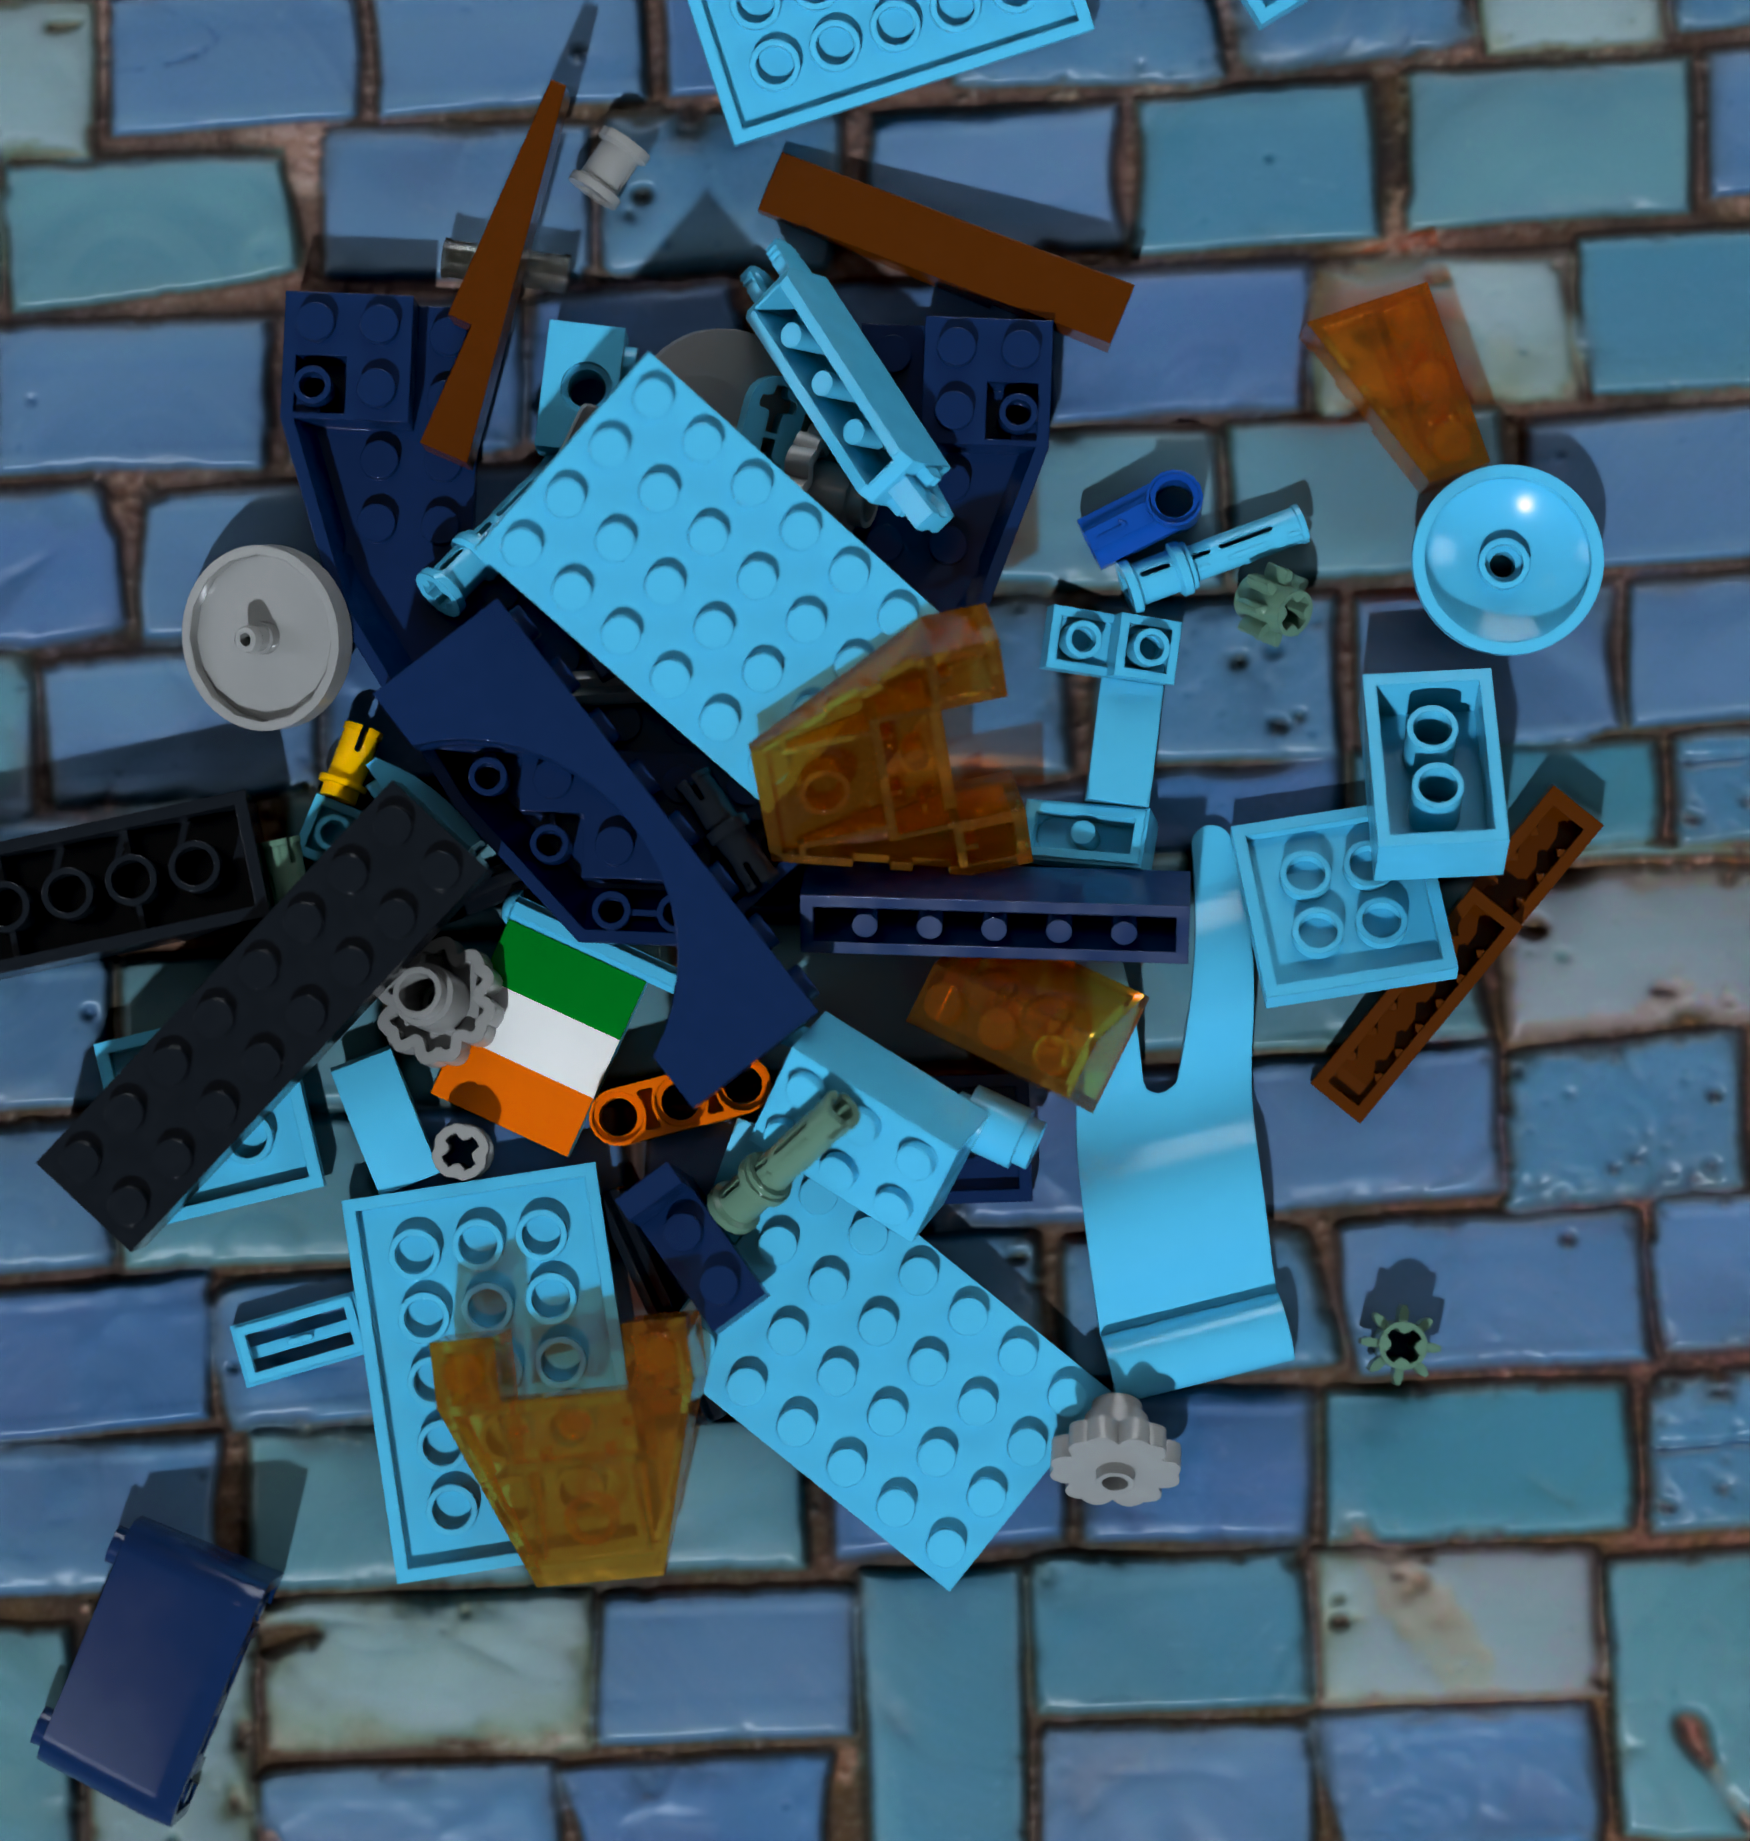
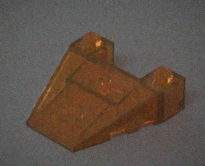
(870, 766)
(580, 1473)

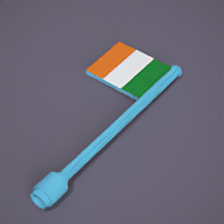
(565, 1024)

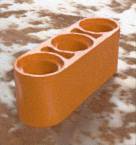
(655, 1122)

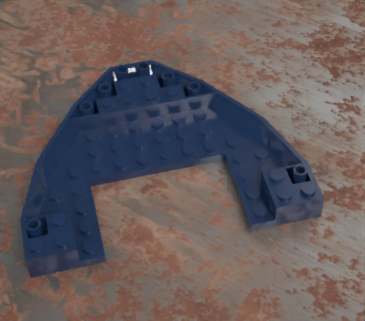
(382, 508)

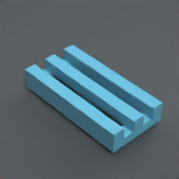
(247, 1354)

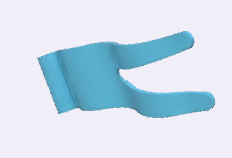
(1178, 1175)

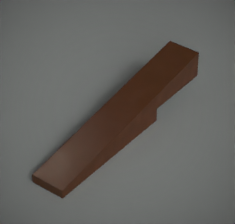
(947, 251)
(492, 289)
(1481, 928)

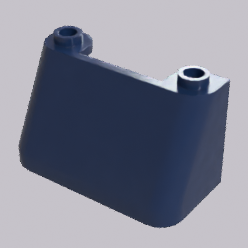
(155, 1668)

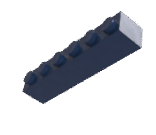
(997, 913)

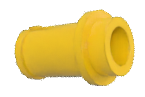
(348, 767)

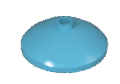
(1540, 531)

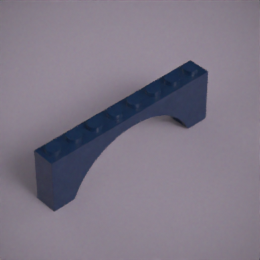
(499, 692)

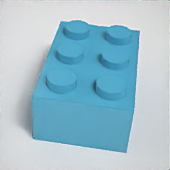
(1433, 774)
(908, 1133)

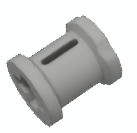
(609, 167)
(444, 1147)

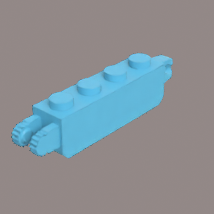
(846, 389)

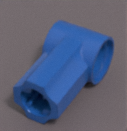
(1136, 521)

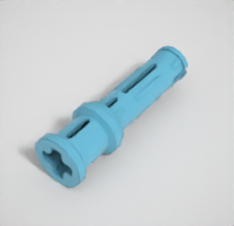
(1183, 566)
(462, 568)

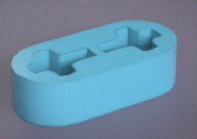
(754, 419)

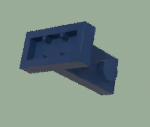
(693, 1246)

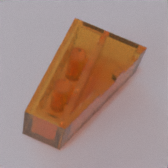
(1404, 382)

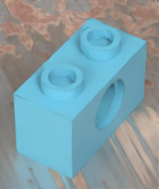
(572, 355)

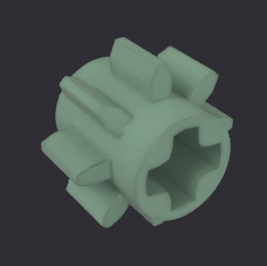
(1273, 604)
(1417, 1344)

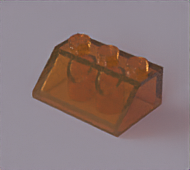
(1032, 1020)

